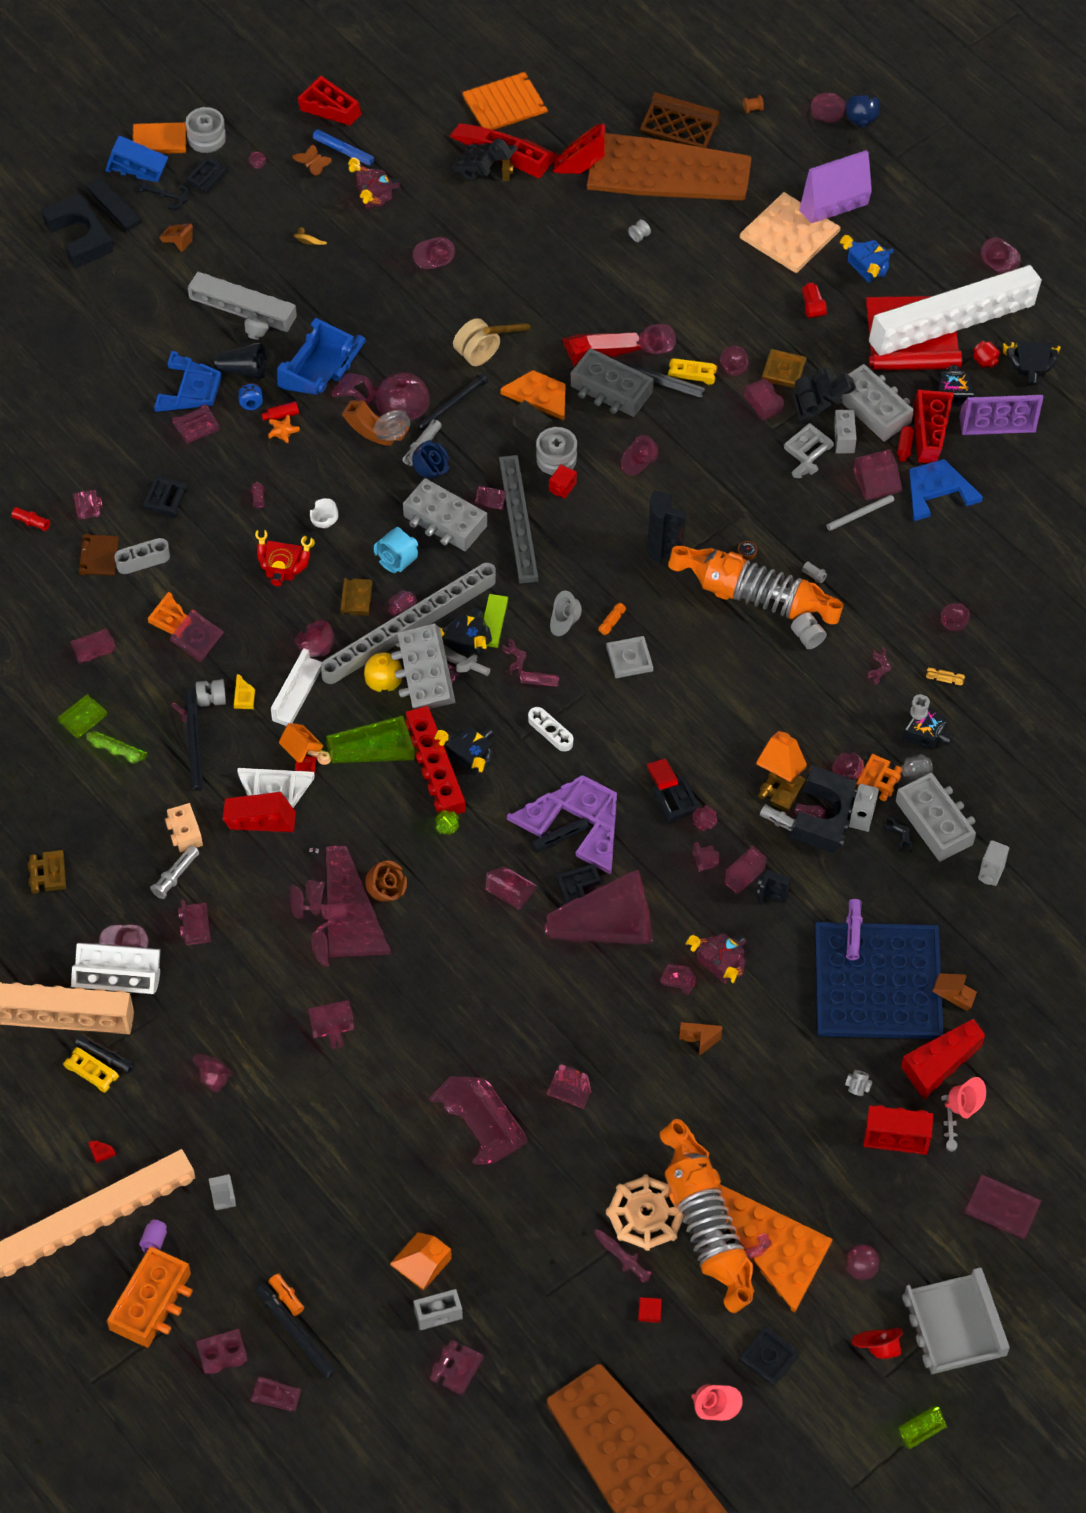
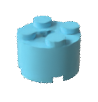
(396, 550)

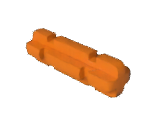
(612, 618)

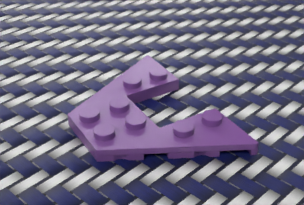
(583, 799)

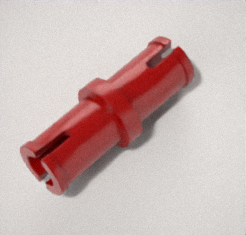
(30, 518)

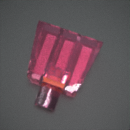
(570, 1086)

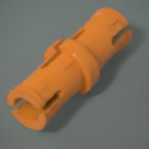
(286, 1294)

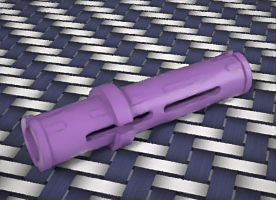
(854, 922)

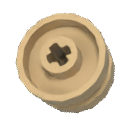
(474, 344)

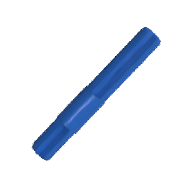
(343, 147)

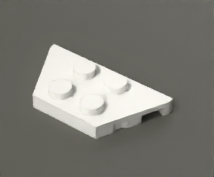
(264, 781)

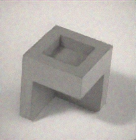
(222, 1192)

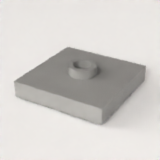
(629, 657)

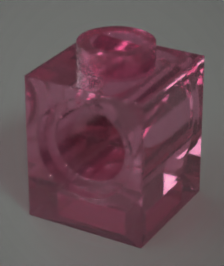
(87, 504)

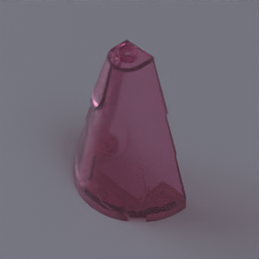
(605, 915)

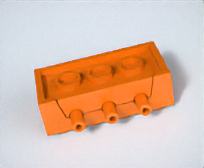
(150, 1297)

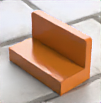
(298, 740)

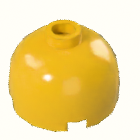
(380, 672)

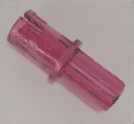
(539, 679)

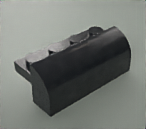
(665, 526)

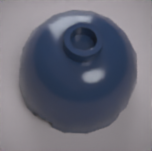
(862, 110)
(430, 460)

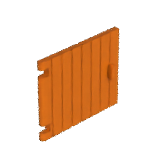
(504, 102)

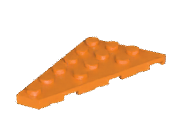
(794, 1249)

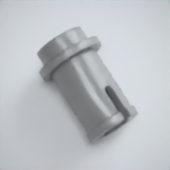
(814, 572)

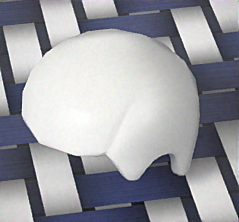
(324, 513)

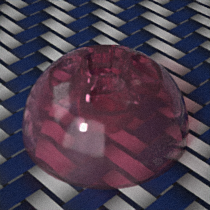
(402, 392)

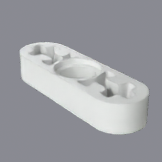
(547, 721)

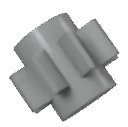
(858, 1082)

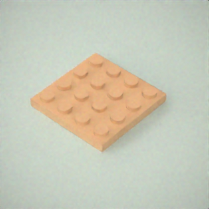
(787, 234)

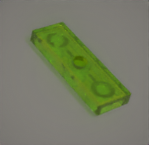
(116, 747)

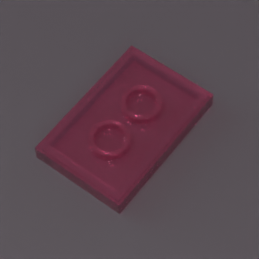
(1003, 1206)

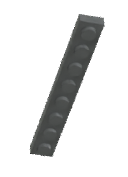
(518, 519)

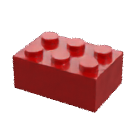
(898, 1129)

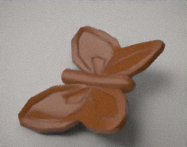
(313, 160)

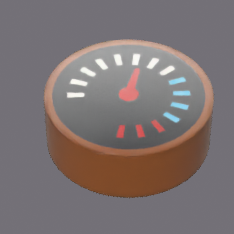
(747, 550)

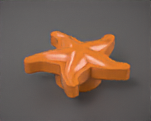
(282, 429)

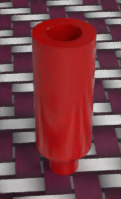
(281, 411)
(905, 443)

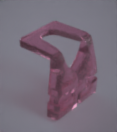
(346, 385)

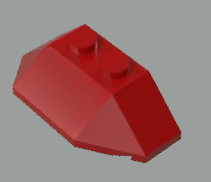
(582, 152)

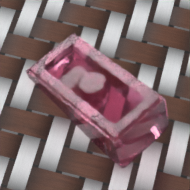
(275, 1394)

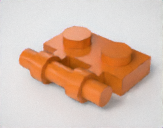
(875, 771)

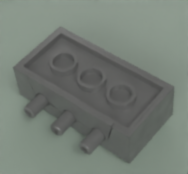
(611, 383)

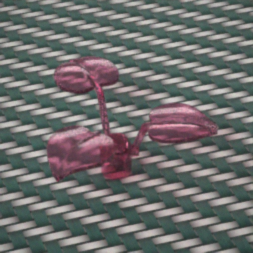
(329, 911)

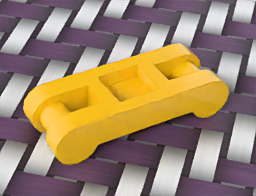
(692, 370)
(91, 1069)

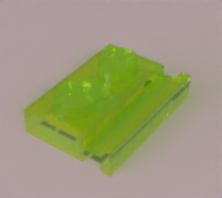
(82, 716)

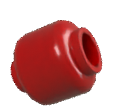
(986, 354)

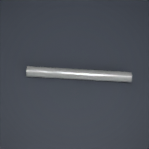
(860, 512)

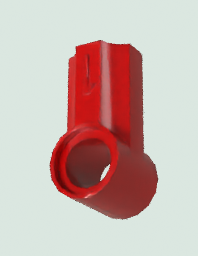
(813, 303)

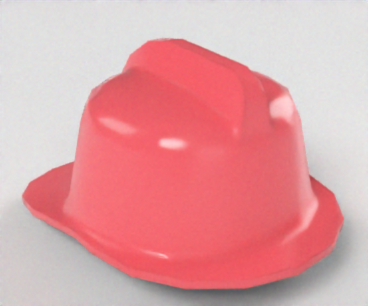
(967, 1097)
(717, 1402)

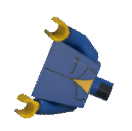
(868, 257)

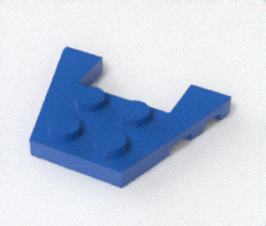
(197, 386)
(935, 481)

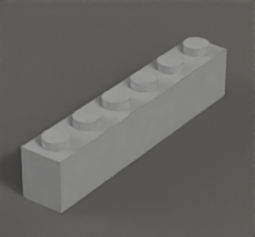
(242, 301)

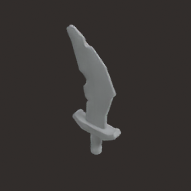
(463, 663)

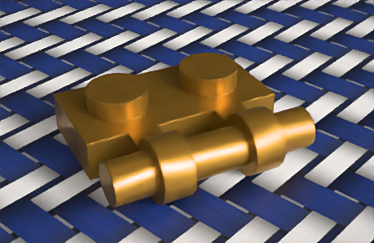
(785, 794)
(53, 868)

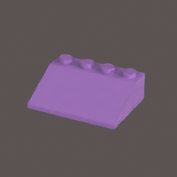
(837, 187)
(1000, 414)

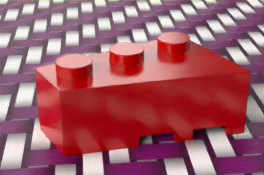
(329, 102)
(260, 813)

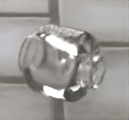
(916, 767)

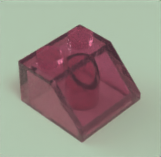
(877, 474)

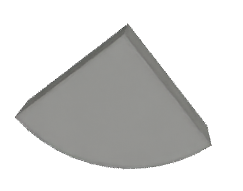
(803, 469)

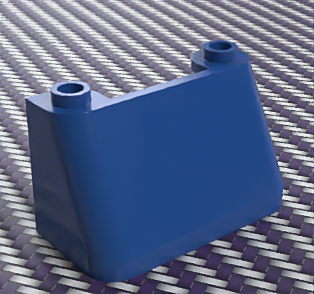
(316, 359)

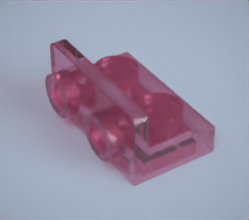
(93, 645)
(195, 922)

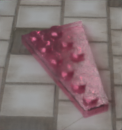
(359, 931)

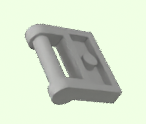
(805, 440)

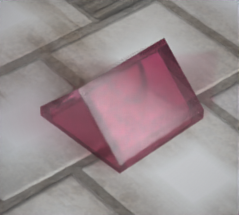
(509, 886)

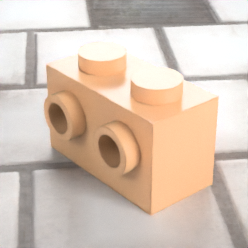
(184, 827)

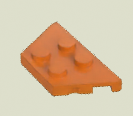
(539, 391)

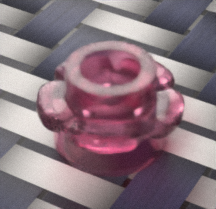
(257, 159)

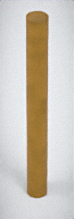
(506, 328)

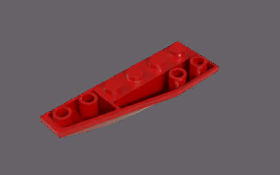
(528, 157)

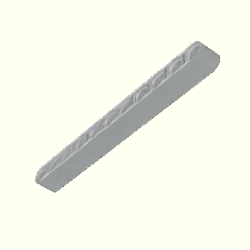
(430, 606)

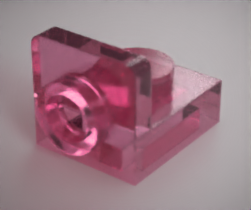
(678, 977)

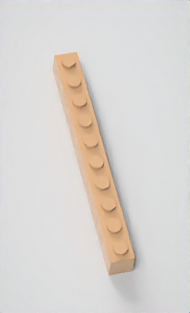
(94, 1211)

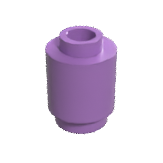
(153, 1235)

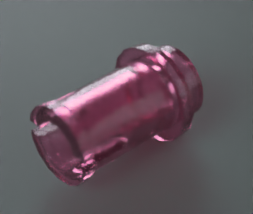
(258, 495)

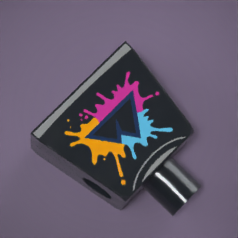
(957, 383)
(928, 731)

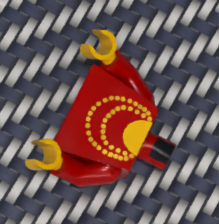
(281, 559)

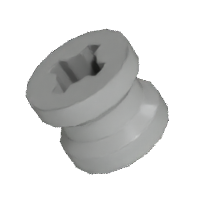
(639, 230)

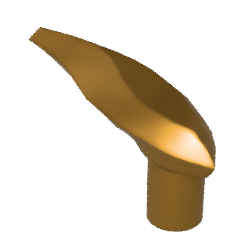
(300, 236)

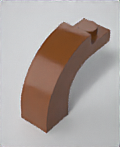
(363, 421)

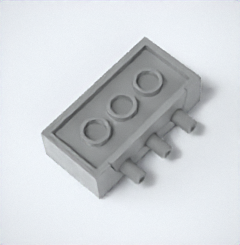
(877, 404)
(444, 515)
(424, 667)
(936, 816)

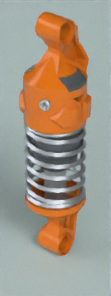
(735, 578)
(697, 1195)

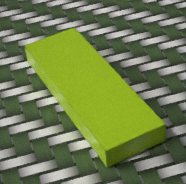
(495, 616)

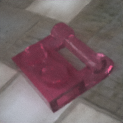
(198, 427)

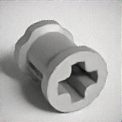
(920, 707)

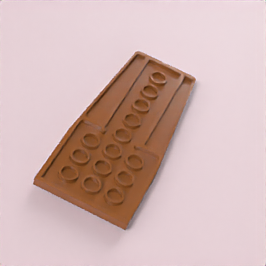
(669, 170)
(626, 1450)

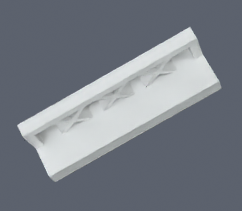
(295, 689)

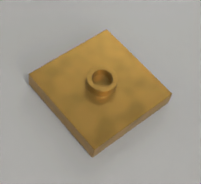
(783, 368)

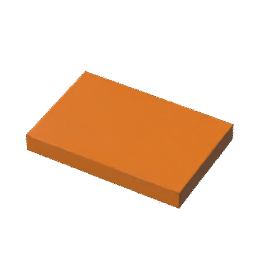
(161, 136)

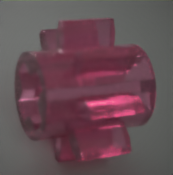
(704, 818)

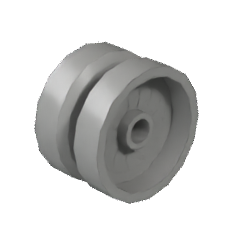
(205, 129)
(554, 448)

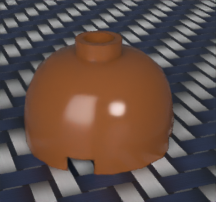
(386, 881)

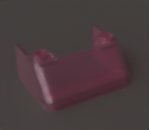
(484, 1114)

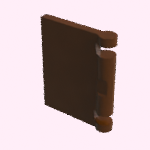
(98, 555)

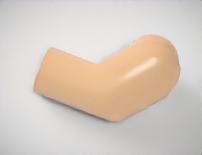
(323, 757)

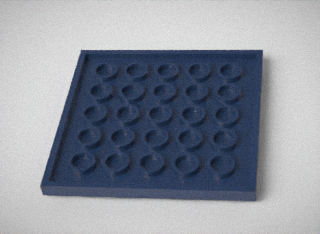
(883, 990)

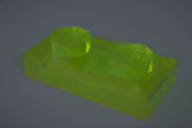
(922, 1427)

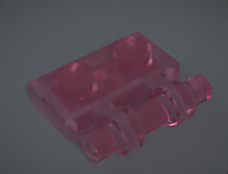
(461, 1372)

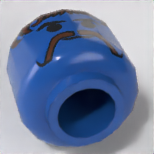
(250, 396)

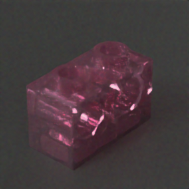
(220, 1345)

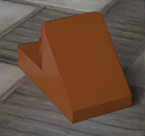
(179, 234)
(953, 989)
(706, 1034)

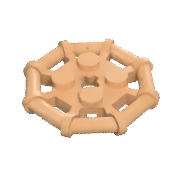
(641, 1223)

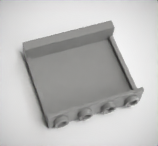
(956, 1322)

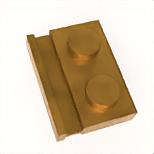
(356, 596)

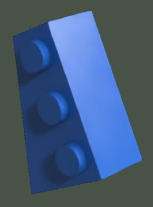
(136, 160)

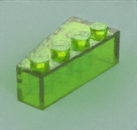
(373, 742)

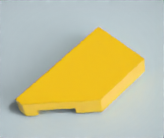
(244, 694)

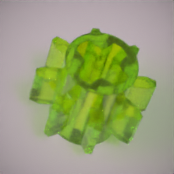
(446, 822)

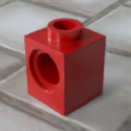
(562, 481)

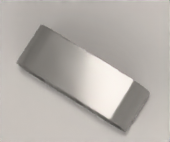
(142, 556)

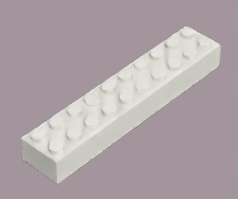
(954, 310)

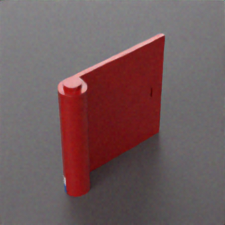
(931, 354)

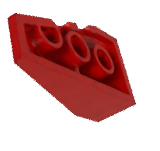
(605, 343)

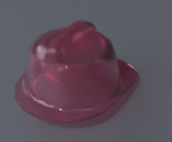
(434, 253)
(1000, 255)
(657, 339)
(639, 455)
(124, 936)
(212, 1072)

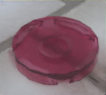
(827, 107)

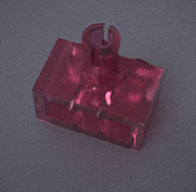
(331, 1021)

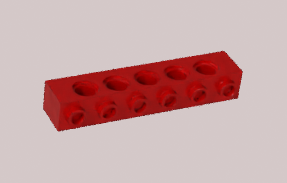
(422, 720)

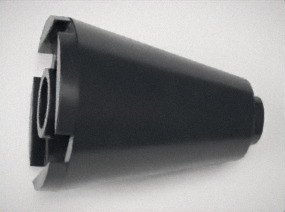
(244, 361)

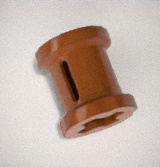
(753, 104)

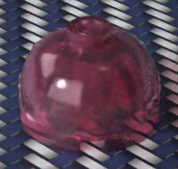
(317, 639)

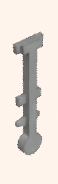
(951, 1145)

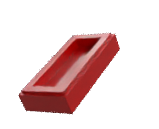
(662, 774)

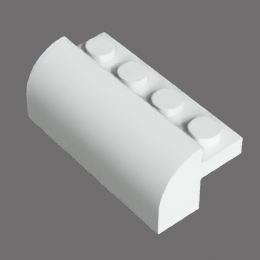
(116, 968)

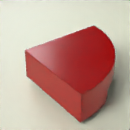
(101, 1151)

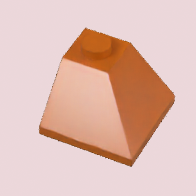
(782, 757)
(422, 1259)

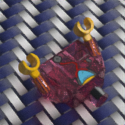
(373, 184)
(720, 955)

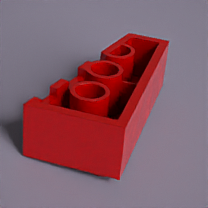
(930, 422)
(941, 1057)

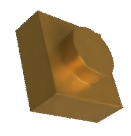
(507, 169)

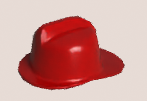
(881, 1343)

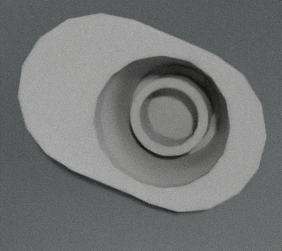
(565, 613)

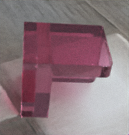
(490, 497)
(705, 857)

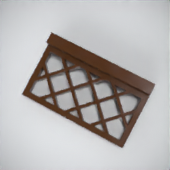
(685, 111)

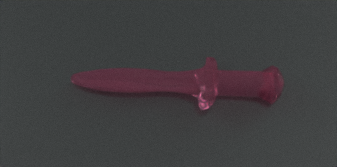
(628, 1261)

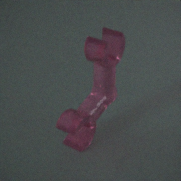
(521, 655)
(885, 666)

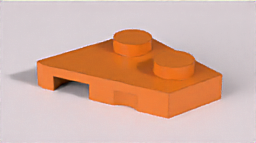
(167, 615)

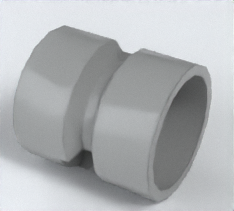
(808, 630)
(217, 689)

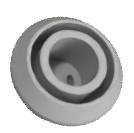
(255, 328)

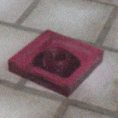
(196, 635)

